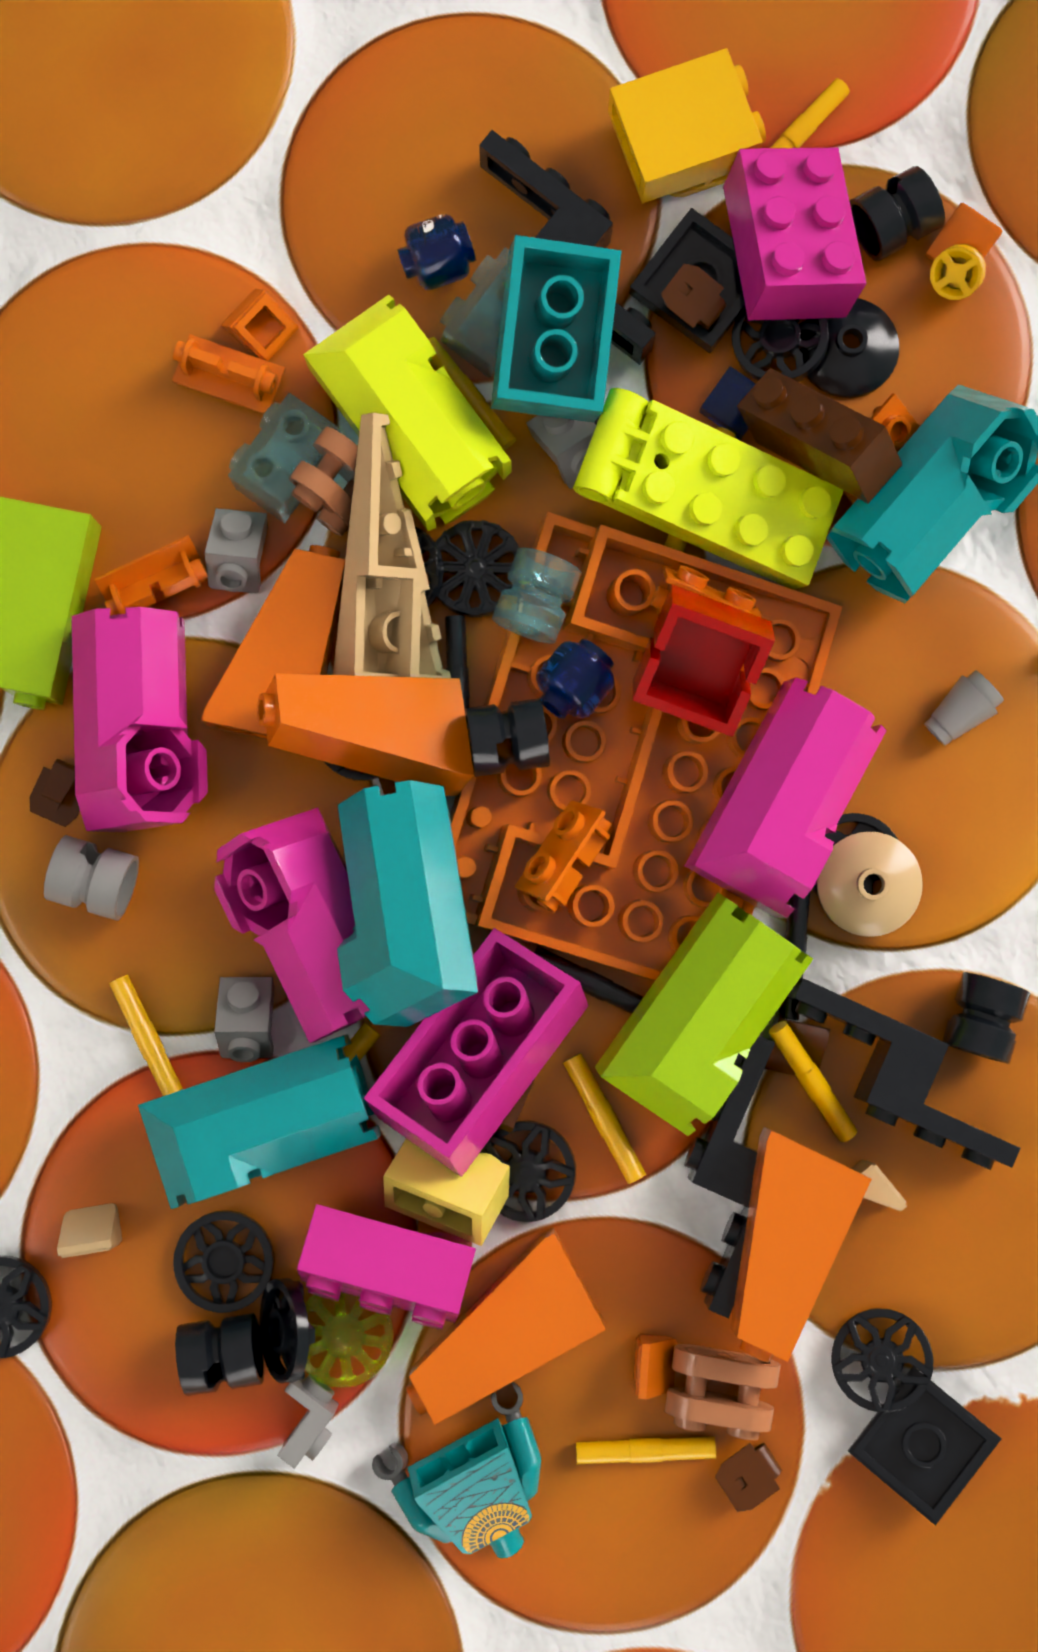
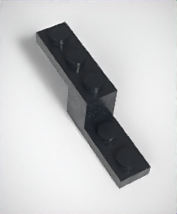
(569, 221)
(900, 1074)
(728, 1170)

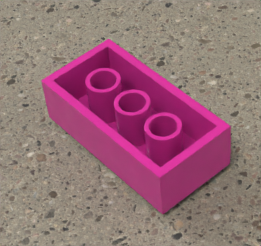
(478, 1055)

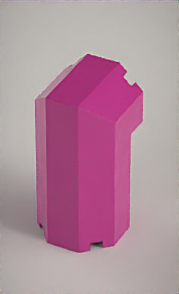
(132, 721)
(786, 797)
(296, 896)

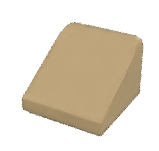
(880, 1188)
(89, 1230)

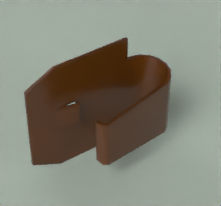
(694, 296)
(55, 794)
(752, 1469)

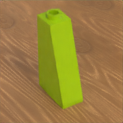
(42, 584)

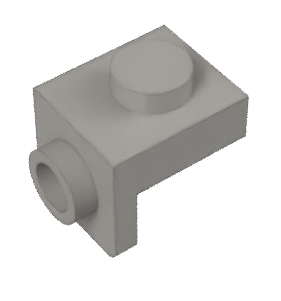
(563, 442)
(235, 550)
(245, 1018)
(310, 1433)

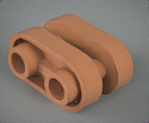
(316, 485)
(741, 1414)

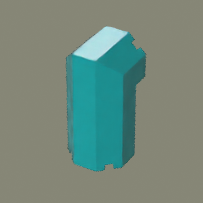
(956, 467)
(407, 904)
(258, 1121)

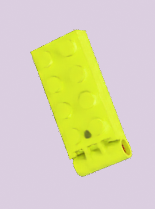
(707, 488)

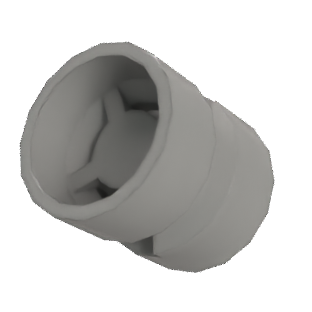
(84, 875)

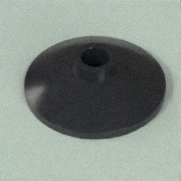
(858, 370)

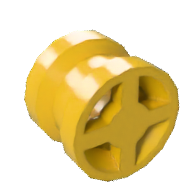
(949, 277)

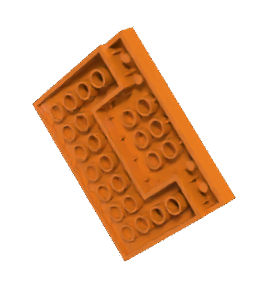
(630, 760)

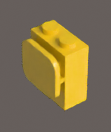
(684, 125)

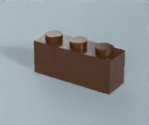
(820, 435)

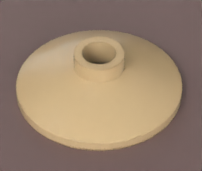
(842, 884)

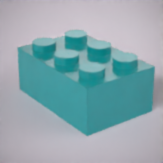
(556, 329)

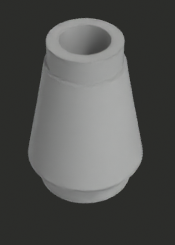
(964, 708)

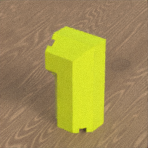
(433, 431)

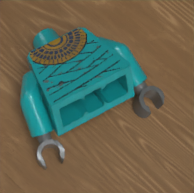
(473, 1487)

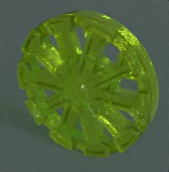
(343, 1339)

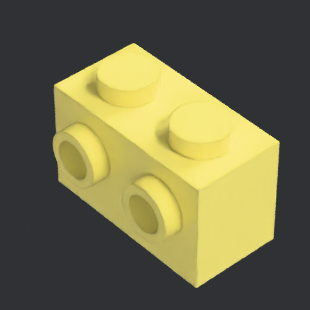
(439, 1197)

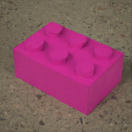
(793, 233)
(385, 1266)

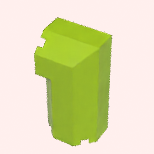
(701, 1013)

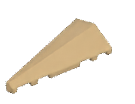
(383, 598)

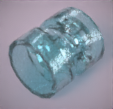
(538, 590)

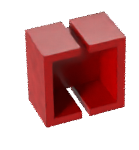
(698, 660)

